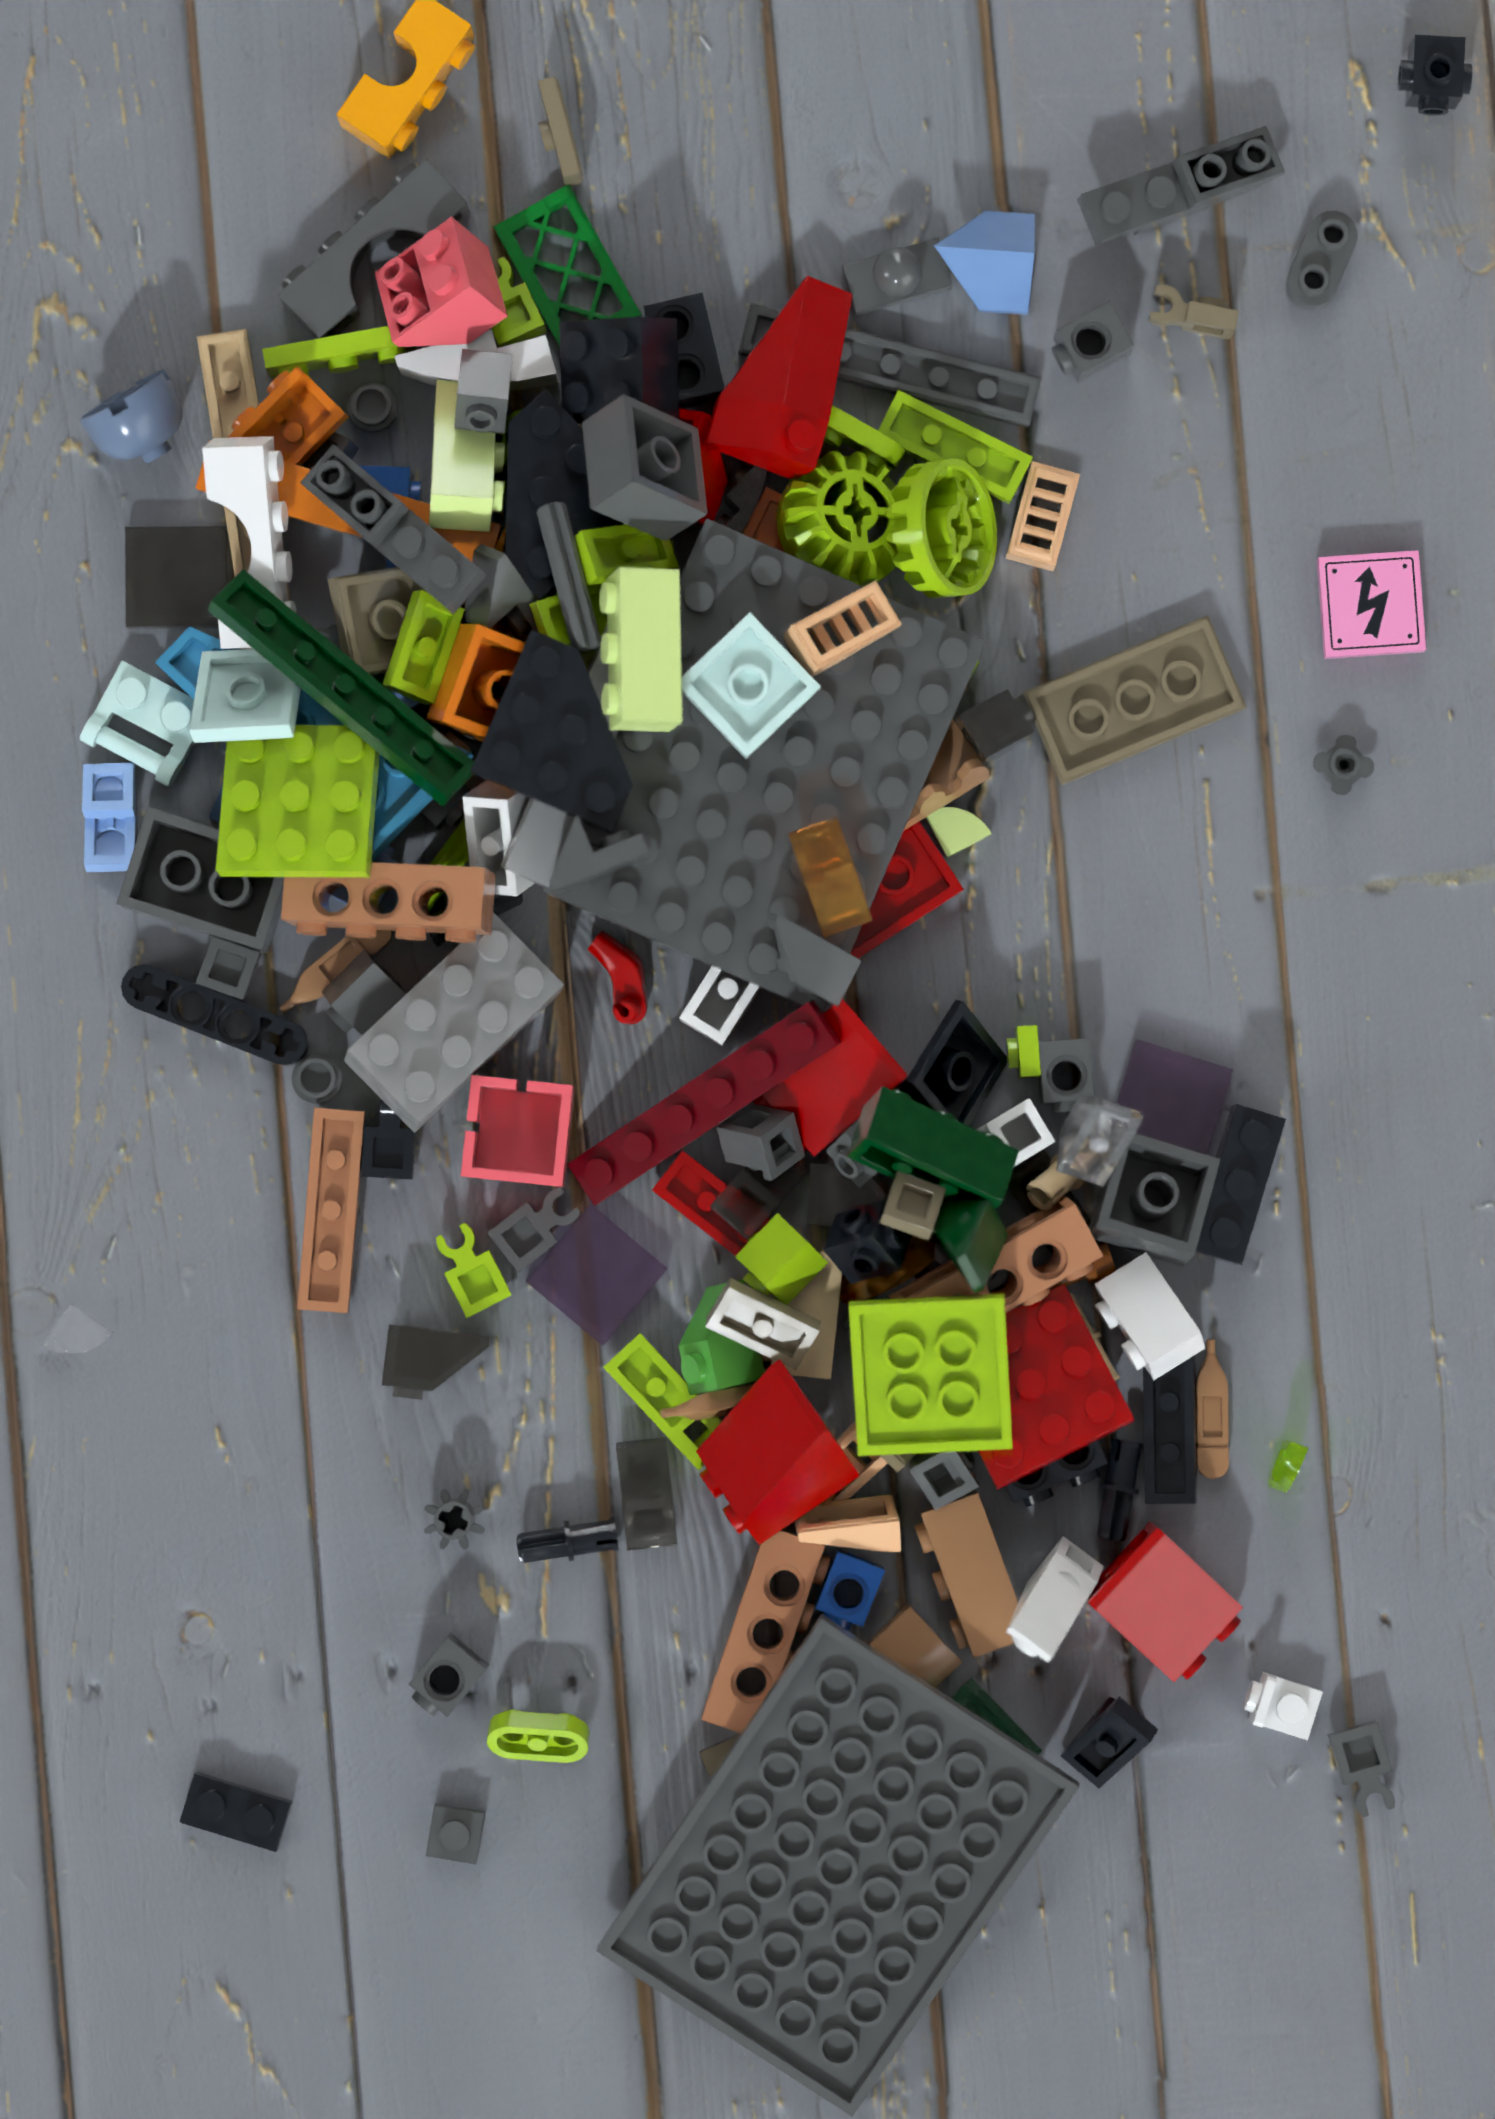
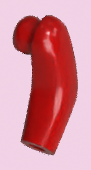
(626, 975)

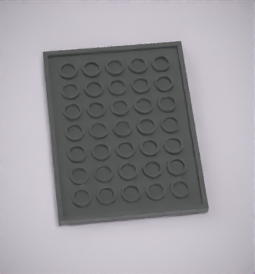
(723, 819)
(837, 1865)

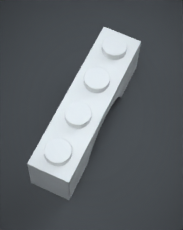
(245, 479)

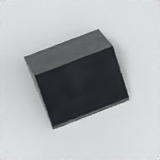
(956, 1066)

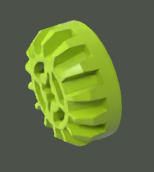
(943, 528)
(823, 532)

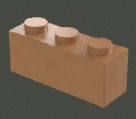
(969, 1573)

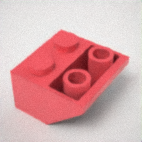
(441, 289)

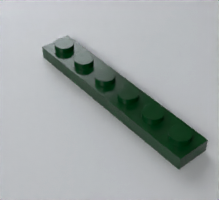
(342, 687)

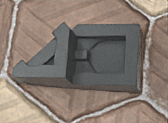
(812, 960)

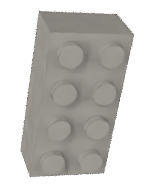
(453, 1023)

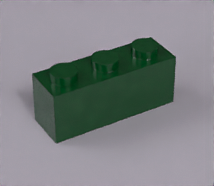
(931, 1146)

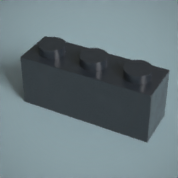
(1240, 1182)

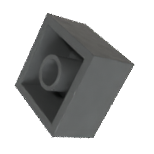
(644, 468)
(1155, 1200)

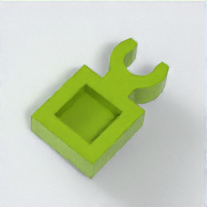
(523, 316)
(476, 1279)

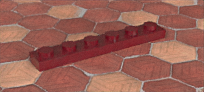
(704, 1102)

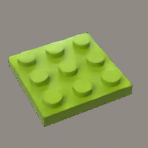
(298, 805)
(930, 1374)

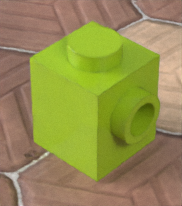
(780, 1260)

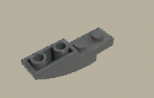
(1181, 187)
(393, 529)

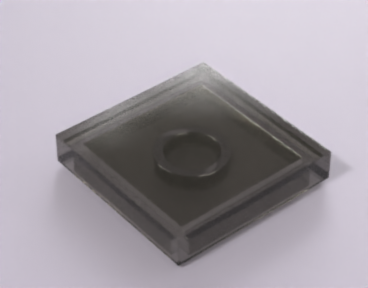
(174, 575)

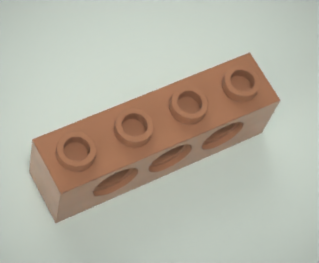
(467, 914)
(1027, 1284)
(726, 1702)

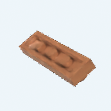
(331, 1210)

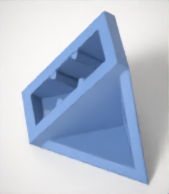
(994, 260)

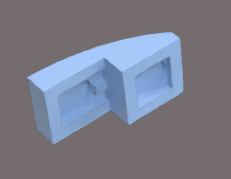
(109, 816)

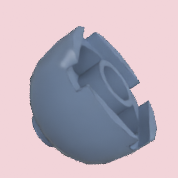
(136, 420)

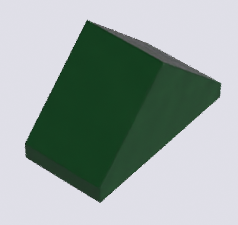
(971, 1238)

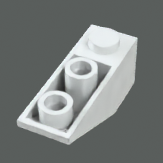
(1053, 1599)

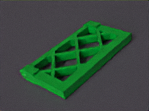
(586, 234)

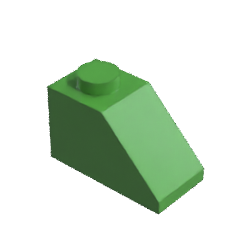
(712, 1359)

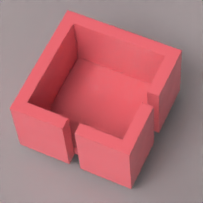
(520, 1133)

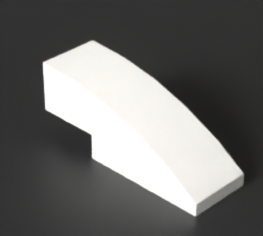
(530, 362)

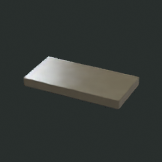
(1134, 700)

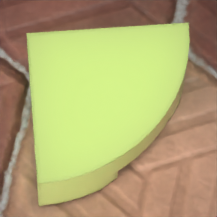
(956, 829)

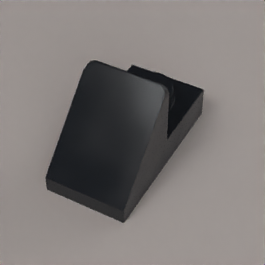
(1109, 1741)

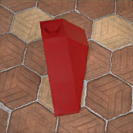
(786, 388)

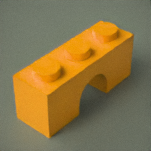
(388, 114)

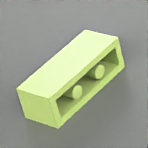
(462, 469)
(642, 649)

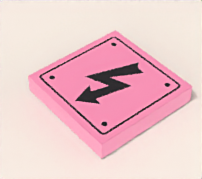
(1371, 604)

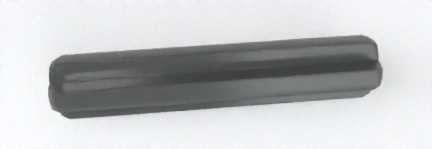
(569, 576)

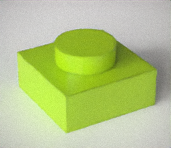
(1024, 1052)

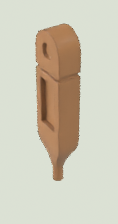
(331, 964)
(708, 1404)
(1212, 1416)

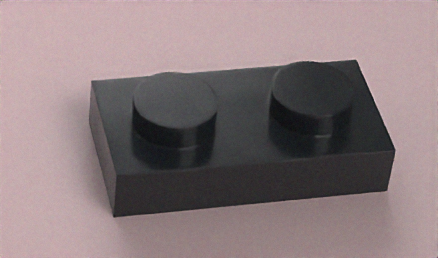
(236, 1811)

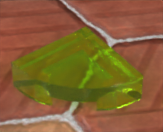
(1287, 1466)

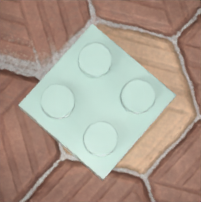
(748, 685)
(242, 698)

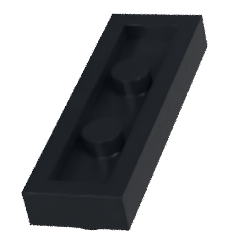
(1170, 1436)

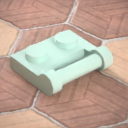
(151, 707)

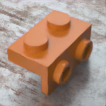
(294, 414)

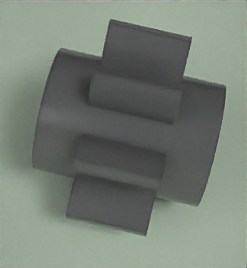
(468, 1514)

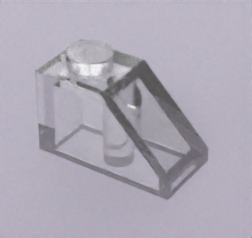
(1095, 1138)

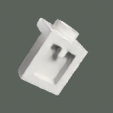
(1282, 1705)

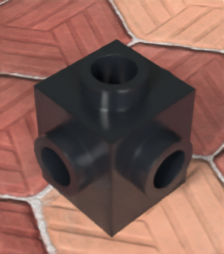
(1435, 74)
(863, 1245)

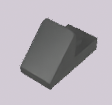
(500, 594)
(580, 864)

